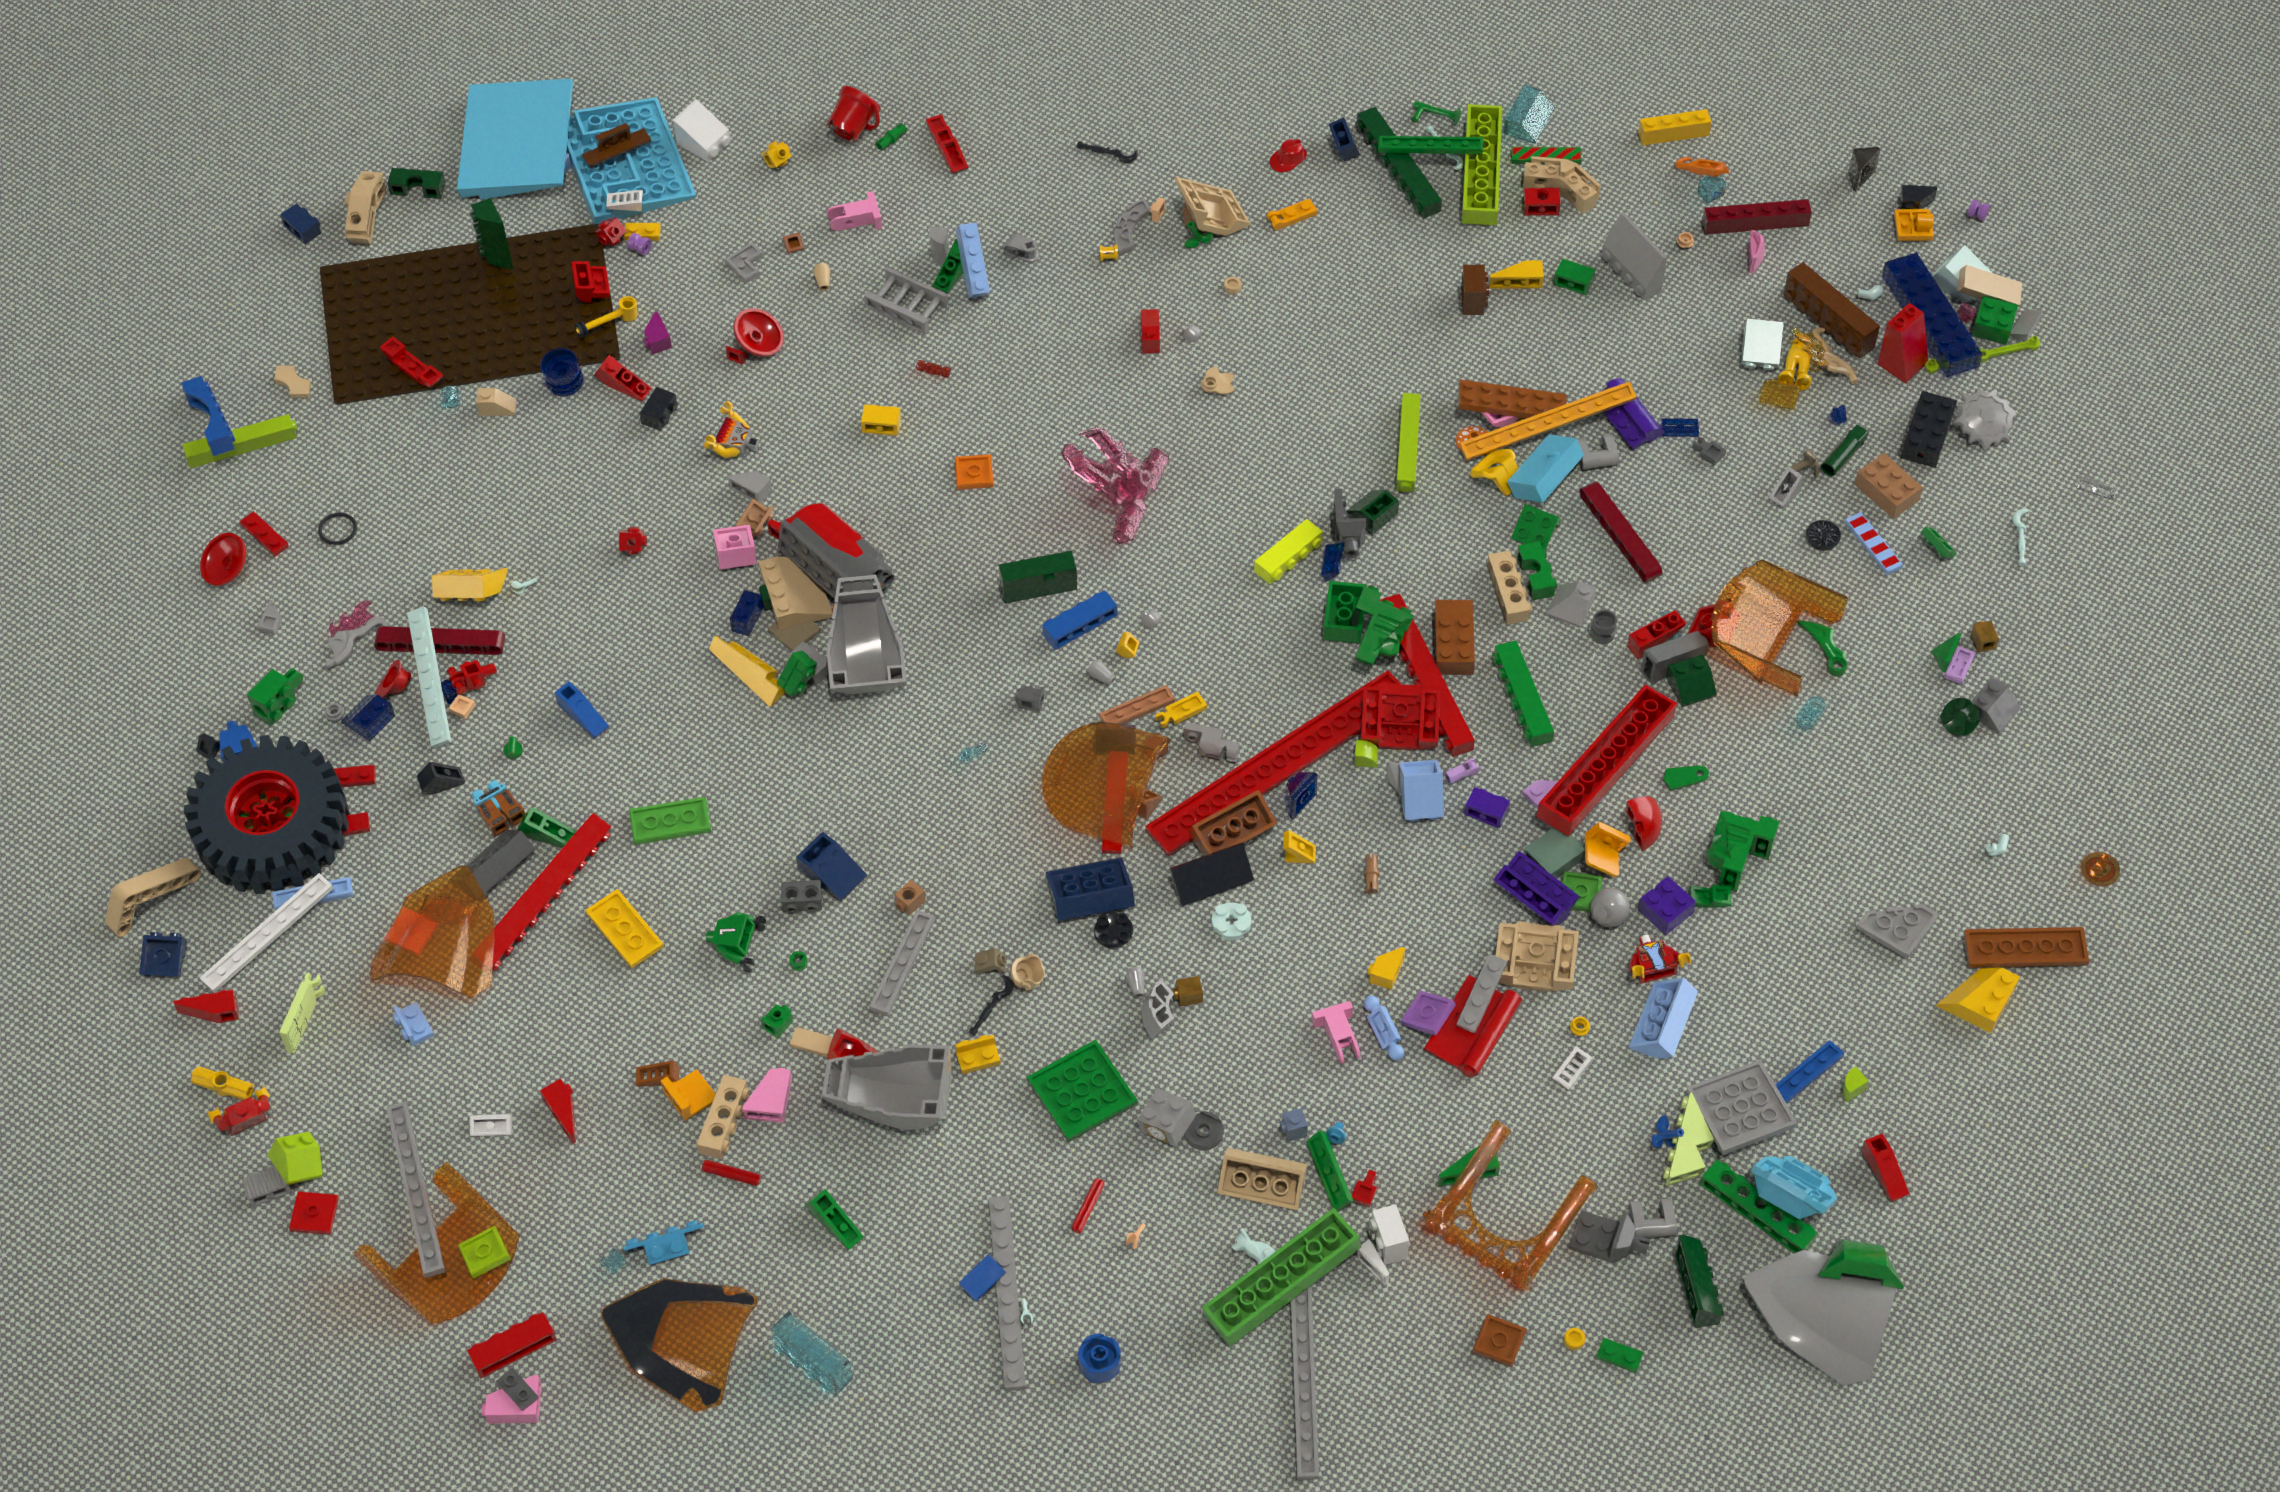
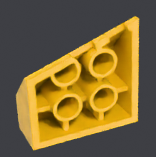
(468, 584)
(1982, 997)

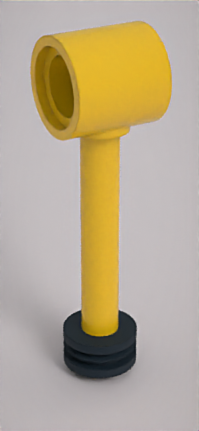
(626, 311)

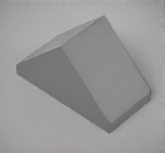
(1787, 487)

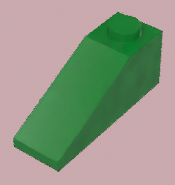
(545, 828)
(1451, 1174)
(833, 1218)

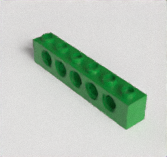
(1761, 1218)

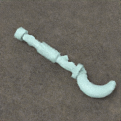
(1460, 161)
(2021, 528)

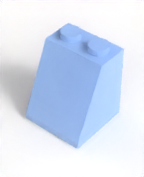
(1421, 790)

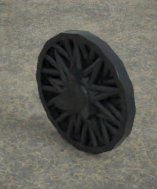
(1823, 534)

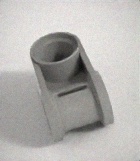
(1021, 248)

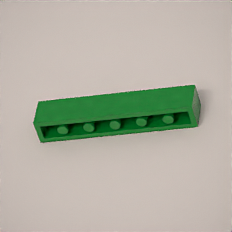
(1523, 694)

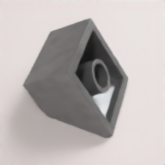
(1996, 705)

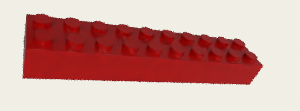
(1606, 760)

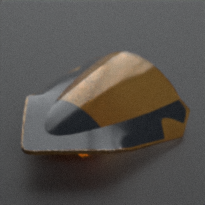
(680, 1336)

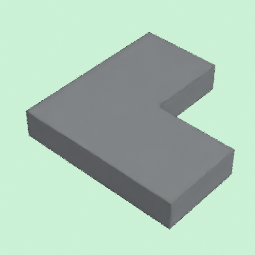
(742, 260)

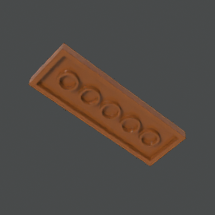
(1506, 399)
(2026, 947)

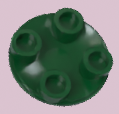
(1960, 716)

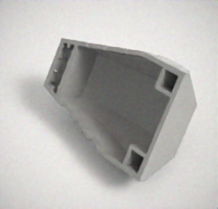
(863, 640)
(892, 1087)

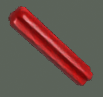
(731, 1172)
(1088, 1205)

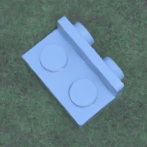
(413, 1023)

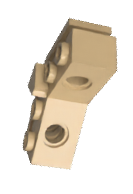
(1566, 176)
(362, 206)

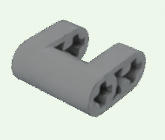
(1605, 457)
(1654, 1227)

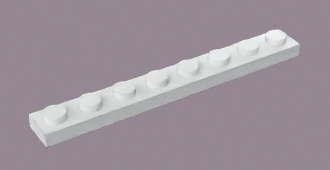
(266, 933)

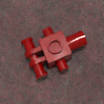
(470, 676)

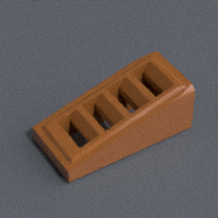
(669, 1068)

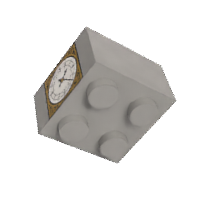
(1166, 1117)

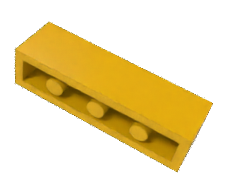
(1674, 127)

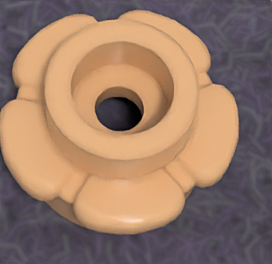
(1685, 240)

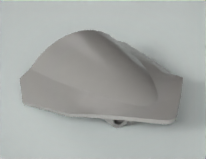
(1823, 1318)

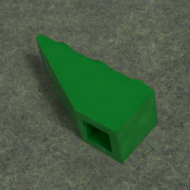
(950, 270)

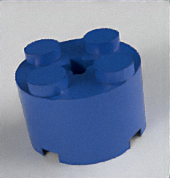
(1101, 1347)

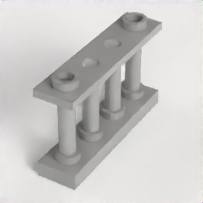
(898, 313)

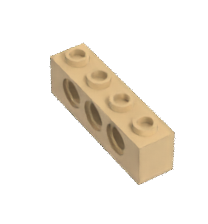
(1508, 587)
(729, 1088)

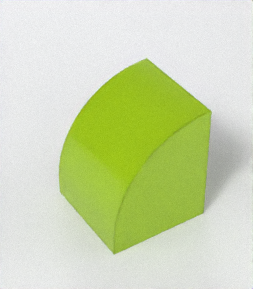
(1366, 754)
(1854, 1084)

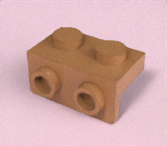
(755, 516)

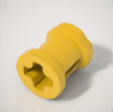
(1103, 251)

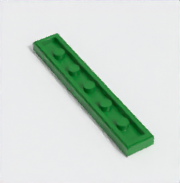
(1430, 145)

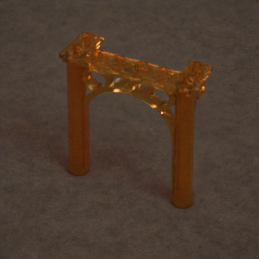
(1527, 1268)

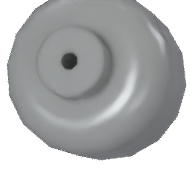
(1191, 333)
(1151, 618)

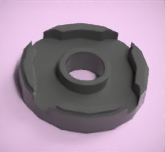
(1208, 1140)

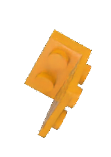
(689, 1094)

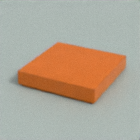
(974, 472)

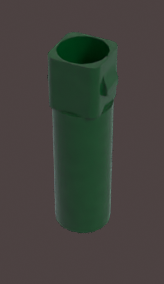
(1845, 450)

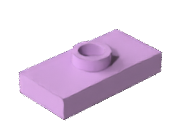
(1959, 665)

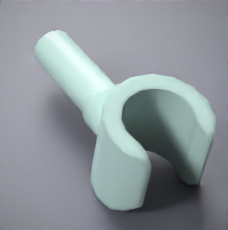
(519, 588)
(1025, 1313)

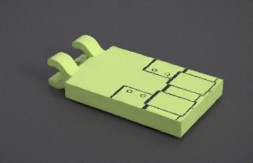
(300, 1012)

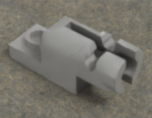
(1211, 742)

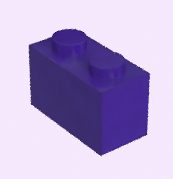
(1487, 807)

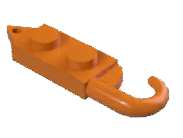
(1702, 166)

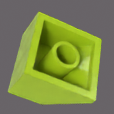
(296, 1157)

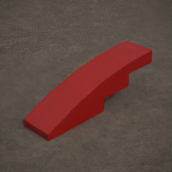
(946, 143)

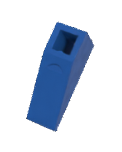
(580, 709)

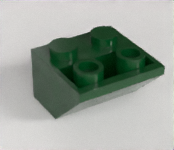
(1377, 508)

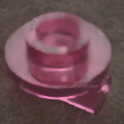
(1967, 312)

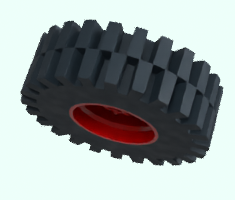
(272, 850)

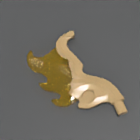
(1822, 354)

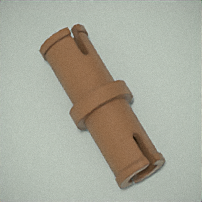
(1371, 873)

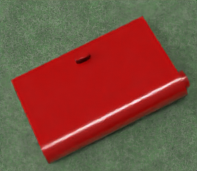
(1470, 1050)

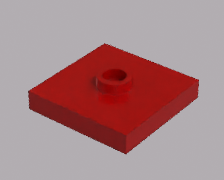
(314, 1213)

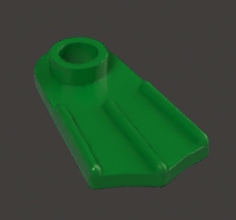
(1684, 776)

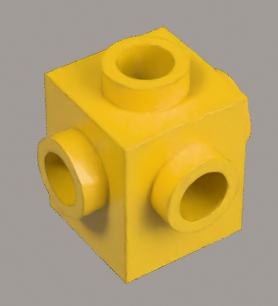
(776, 154)

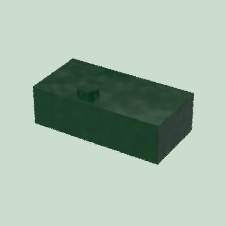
(1038, 577)

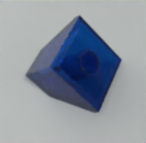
(1300, 792)

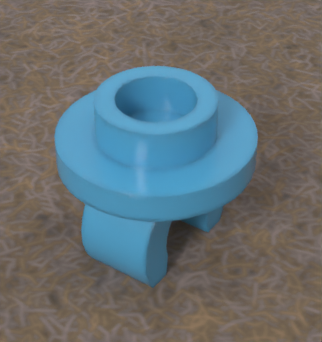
(1336, 1134)

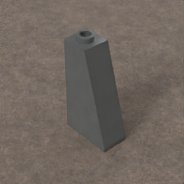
(1658, 658)

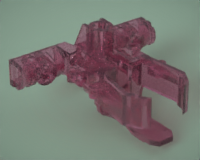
(1119, 478)

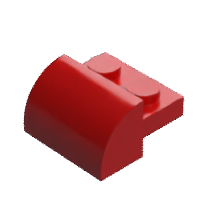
(590, 281)

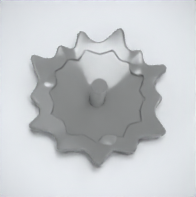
(1985, 418)

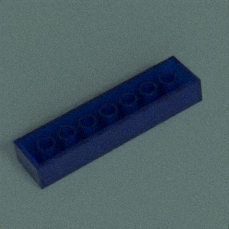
(1945, 332)

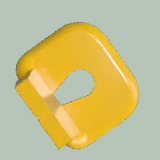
(1499, 474)

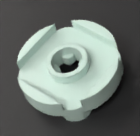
(1231, 910)

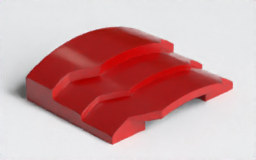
(1401, 716)

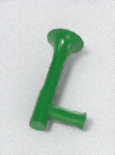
(1453, 115)

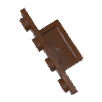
(614, 143)

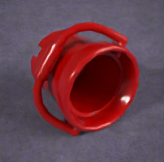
(853, 113)

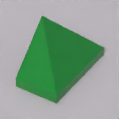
(1945, 651)

